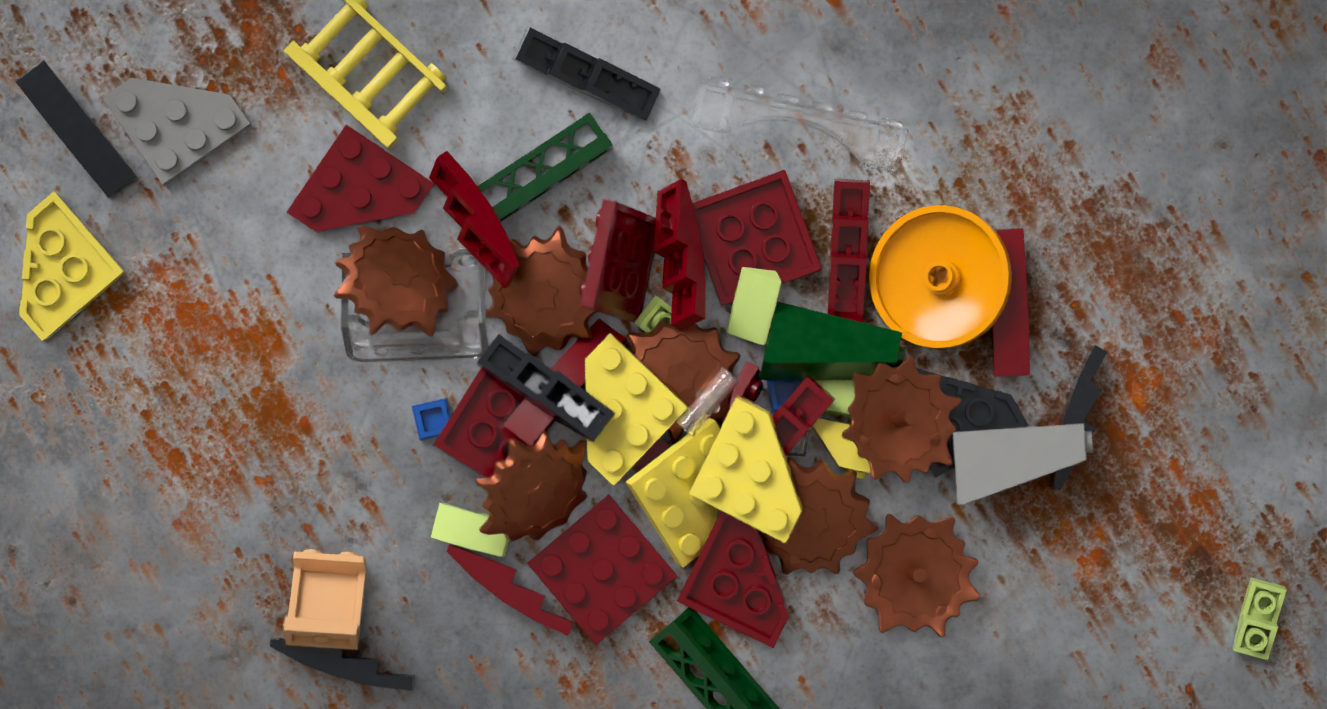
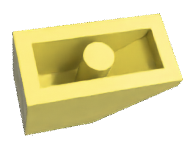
(840, 450)

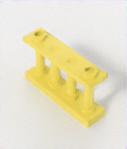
(359, 103)

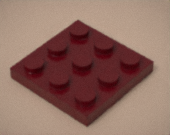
(756, 229)
(619, 262)
(602, 569)

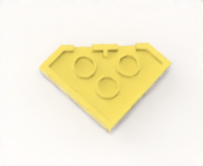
(61, 267)
(640, 403)
(750, 473)
(664, 494)

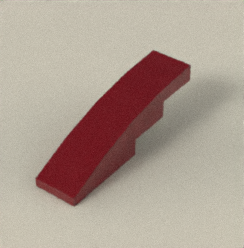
(480, 227)
(680, 245)
(848, 248)
(1011, 329)
(800, 413)
(530, 421)
(499, 581)

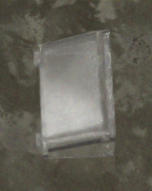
(457, 335)

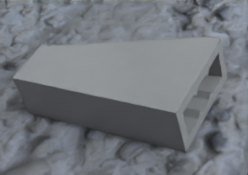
(1009, 457)

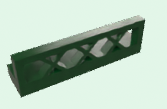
(554, 175)
(719, 666)

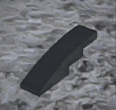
(586, 74)
(75, 128)
(546, 388)
(1079, 403)
(335, 663)

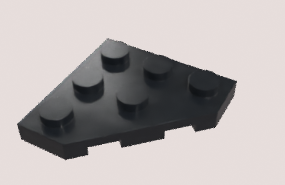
(978, 411)

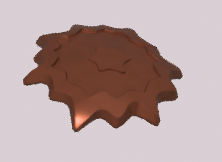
(396, 279)
(544, 295)
(684, 362)
(900, 420)
(534, 488)
(829, 523)
(917, 574)

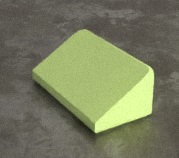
(754, 304)

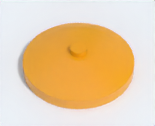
(940, 276)

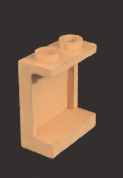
(326, 600)

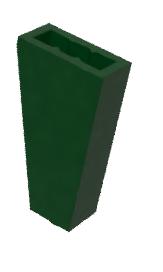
(825, 346)

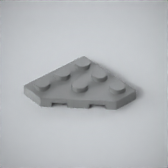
(174, 123)

